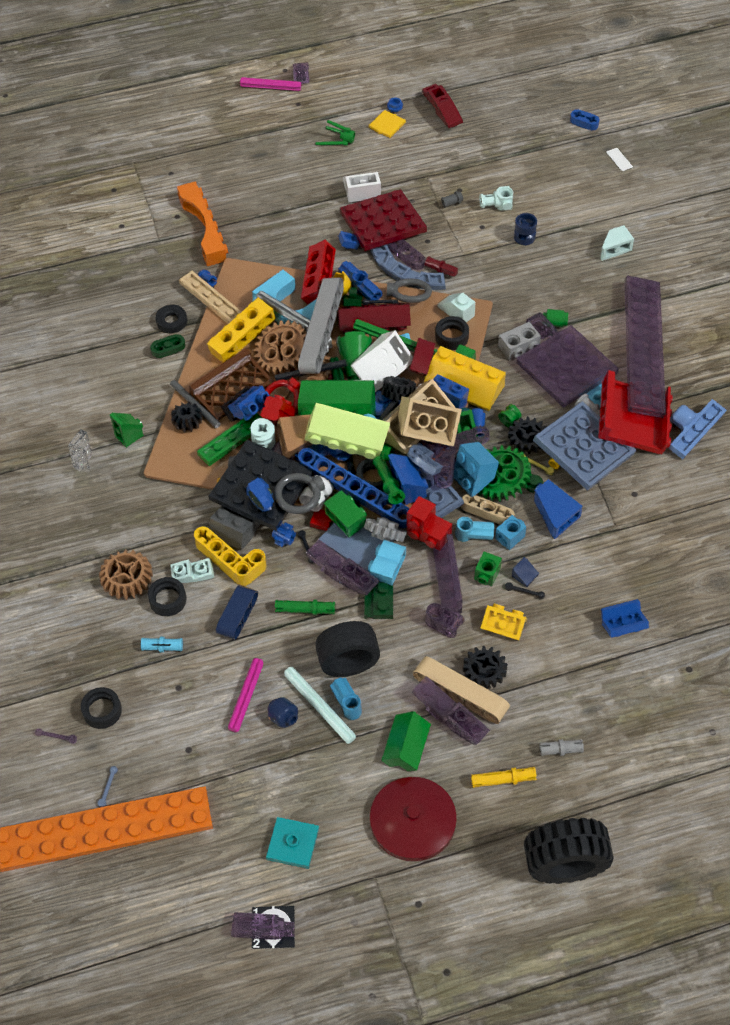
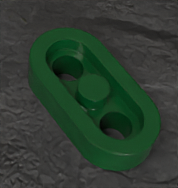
(167, 346)

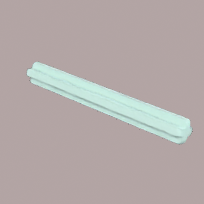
(320, 705)

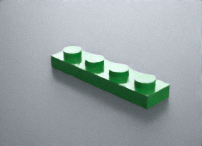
(227, 441)

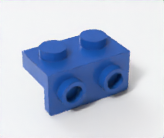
(623, 618)

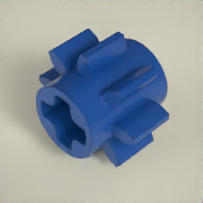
(284, 535)

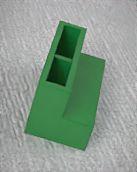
(406, 741)

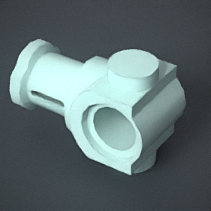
(501, 199)

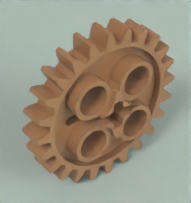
(278, 343)

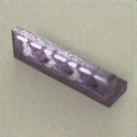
(448, 576)

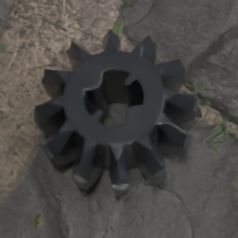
(186, 417)

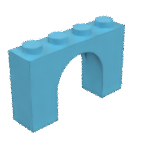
(280, 287)

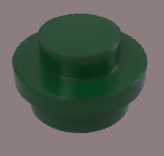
(535, 480)

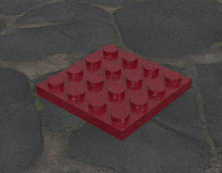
(383, 219)

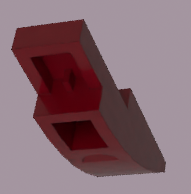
(443, 105)

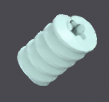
(263, 433)

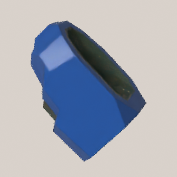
(260, 494)

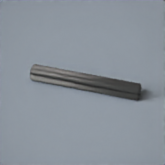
(284, 309)

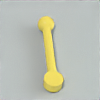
(549, 470)

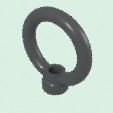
(392, 290)
(315, 484)

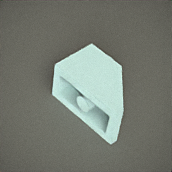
(617, 243)
(458, 306)

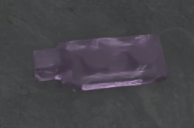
(261, 926)

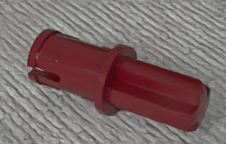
(441, 266)

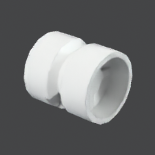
(307, 494)

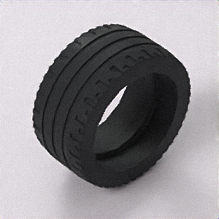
(347, 649)

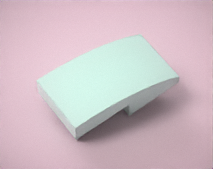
(192, 572)

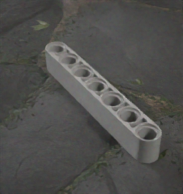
(320, 326)

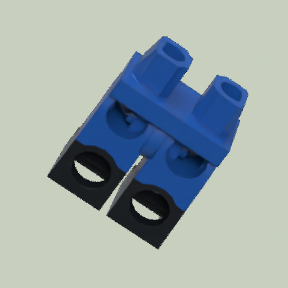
(245, 403)

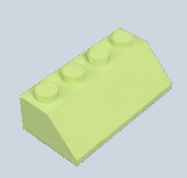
(346, 431)

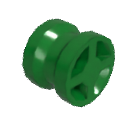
(509, 415)

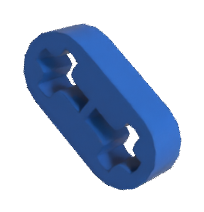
(584, 119)

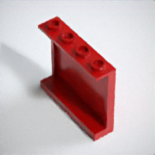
(631, 428)

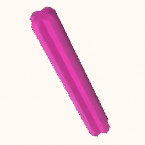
(270, 84)
(245, 695)

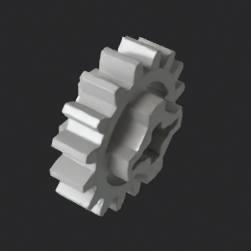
(385, 529)

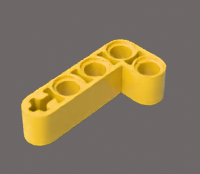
(226, 553)

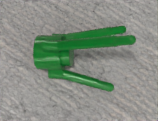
(347, 135)

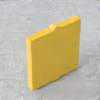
(387, 124)

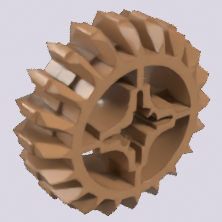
(124, 581)

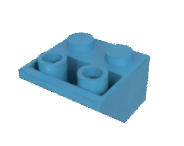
(474, 467)

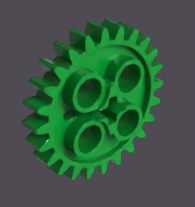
(504, 485)

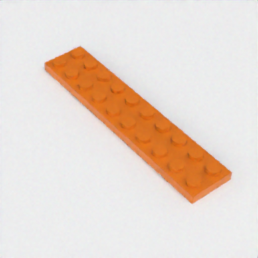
(104, 828)

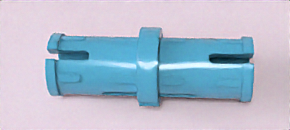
(148, 644)

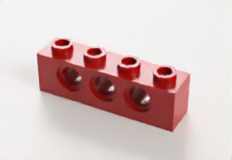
(318, 266)

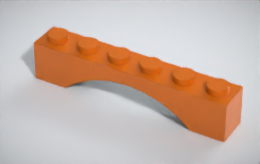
(192, 201)

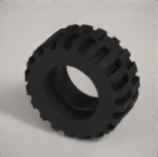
(568, 850)

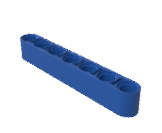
(352, 480)

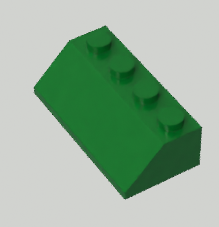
(347, 395)

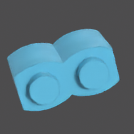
(387, 561)

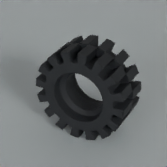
(397, 387)

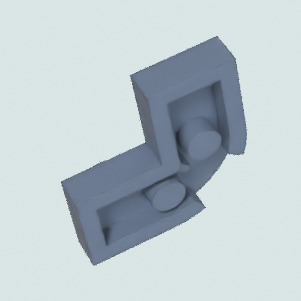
(423, 458)

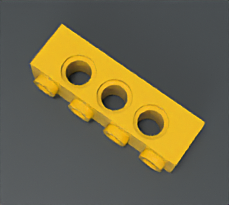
(237, 338)

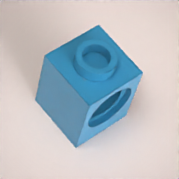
(507, 538)

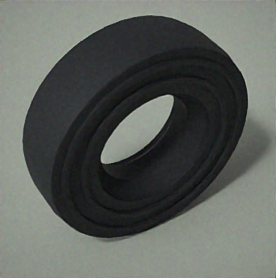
(168, 310)

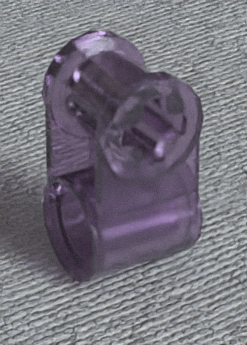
(445, 620)

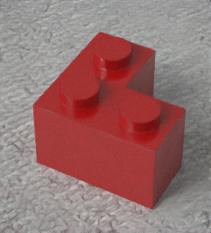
(426, 526)

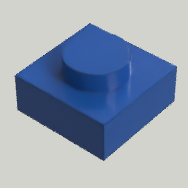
(348, 240)

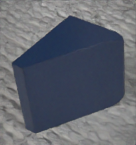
(524, 572)

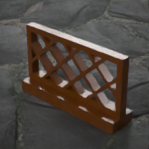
(219, 376)

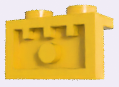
(504, 622)

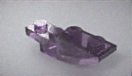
(342, 570)
(449, 713)

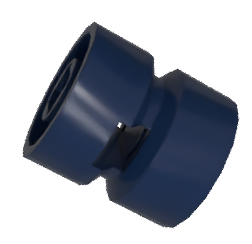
(525, 229)

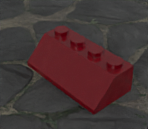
(379, 315)

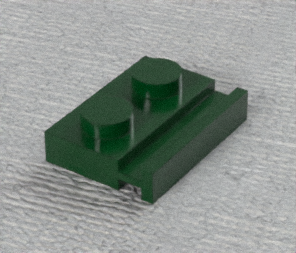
(379, 602)

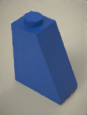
(556, 507)

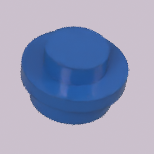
(395, 104)

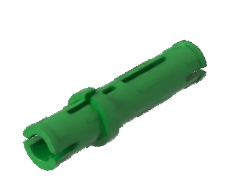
(314, 607)

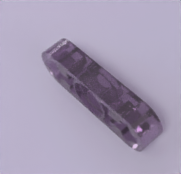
(408, 259)

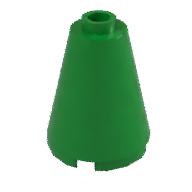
(351, 348)

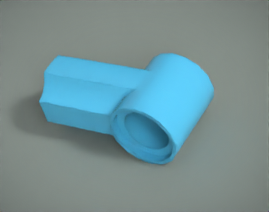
(473, 530)

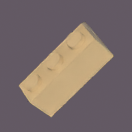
(428, 421)

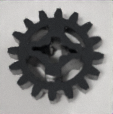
(523, 433)
(483, 658)

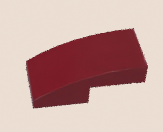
(422, 357)

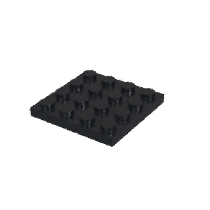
(253, 463)

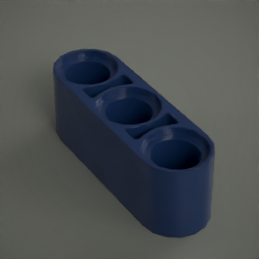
(237, 612)

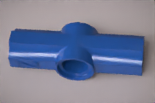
(360, 280)

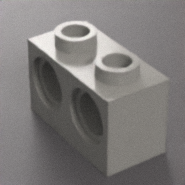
(518, 341)

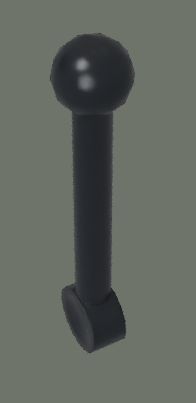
(365, 302)
(302, 534)
(509, 586)

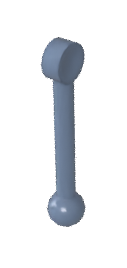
(102, 802)

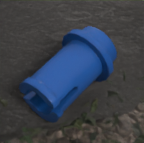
(207, 277)

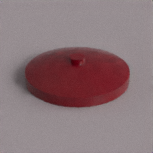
(413, 819)

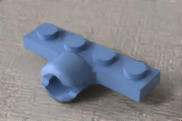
(693, 426)

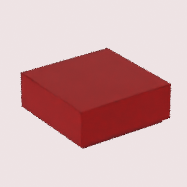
(320, 520)

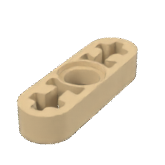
(471, 505)

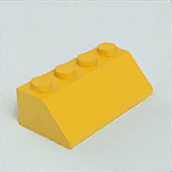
(481, 379)

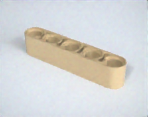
(463, 690)

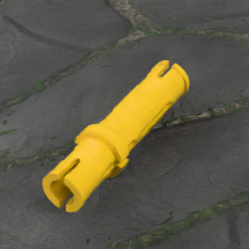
(504, 777)

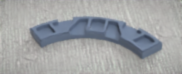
(399, 271)

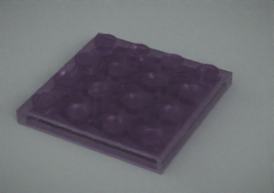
(566, 365)

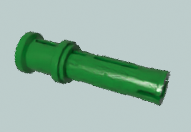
(390, 484)

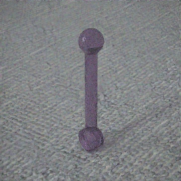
(72, 738)

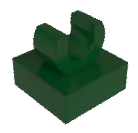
(353, 299)

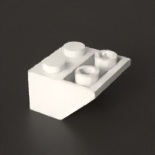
(362, 186)

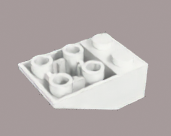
(383, 358)

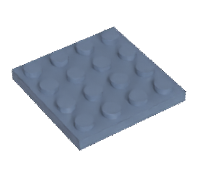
(578, 450)

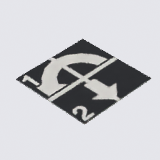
(285, 912)

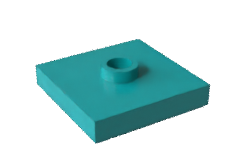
(292, 842)

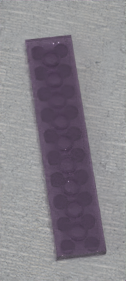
(644, 347)

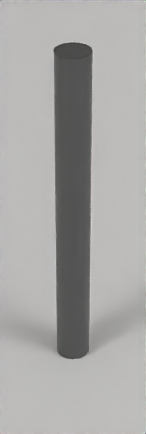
(188, 397)

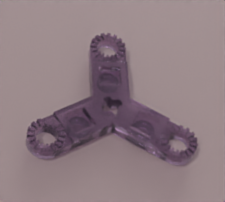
(447, 457)

